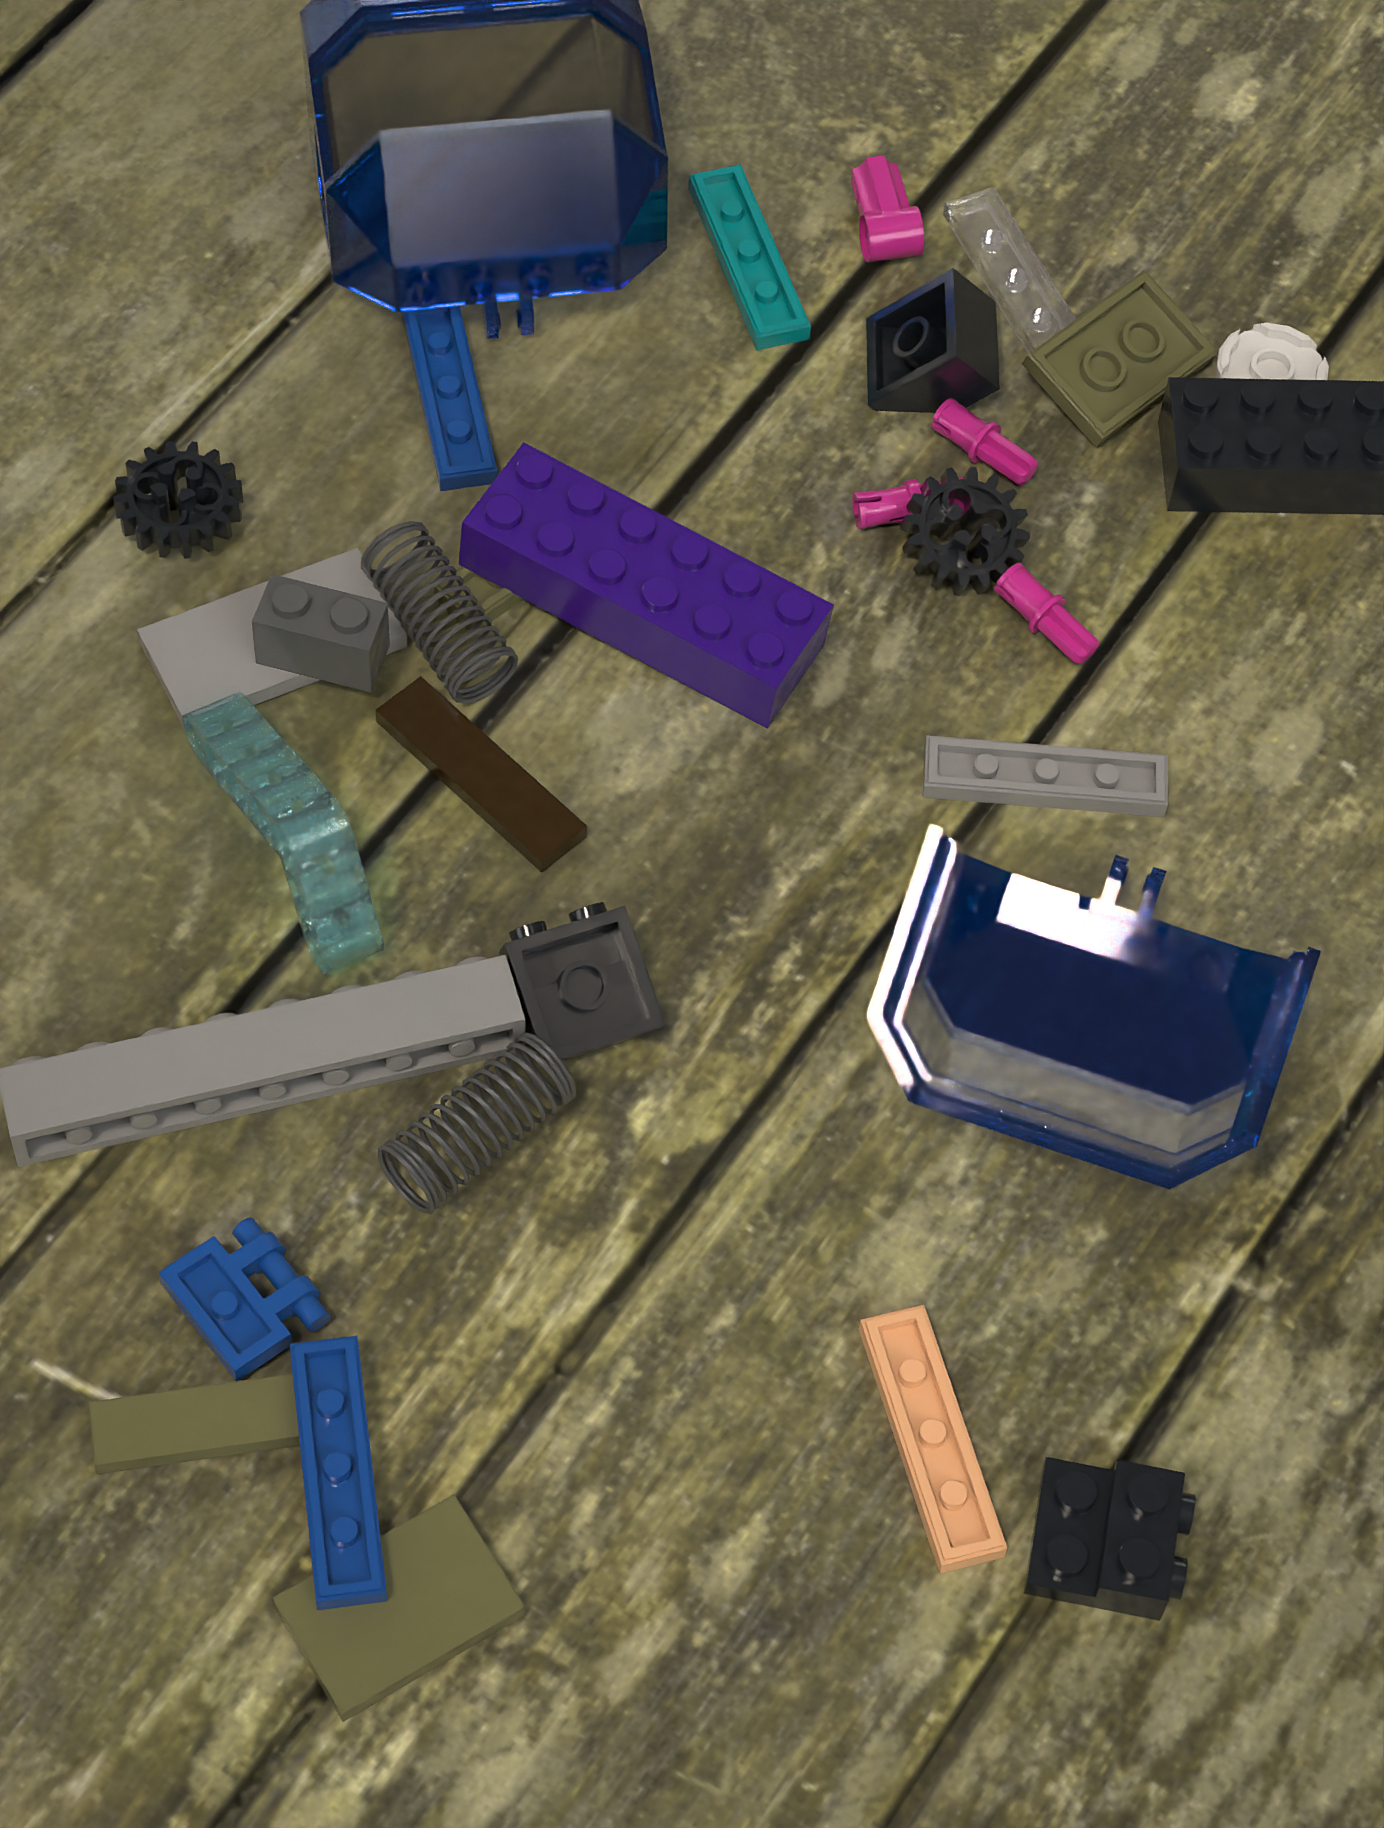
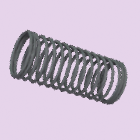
(463, 671)
(419, 1168)

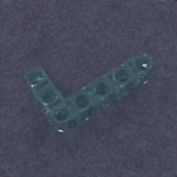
(297, 821)

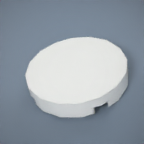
(1270, 353)

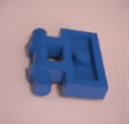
(229, 1310)

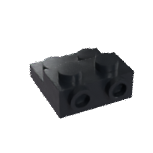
(583, 981)
(1109, 1536)

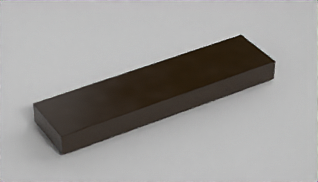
(481, 774)

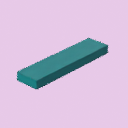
(749, 257)

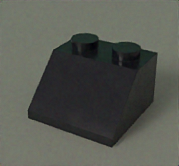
(933, 347)

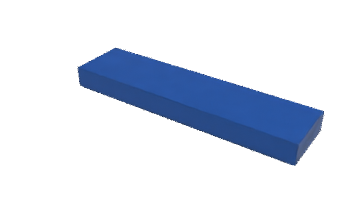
(450, 398)
(337, 1473)

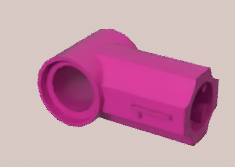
(886, 221)

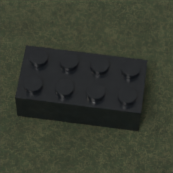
(1273, 445)

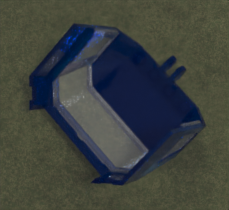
(1082, 1018)

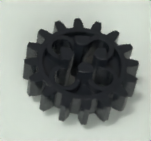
(981, 501)
(150, 514)

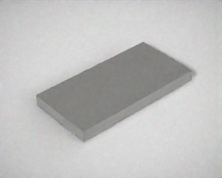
(211, 647)

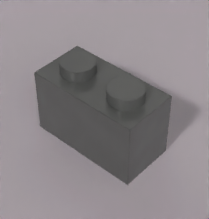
(321, 633)

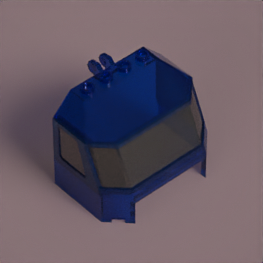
(484, 149)

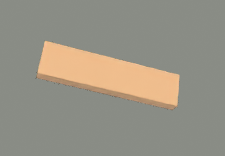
(932, 1439)

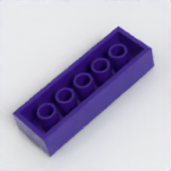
(644, 584)

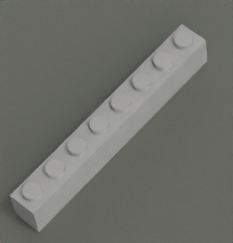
(259, 1059)

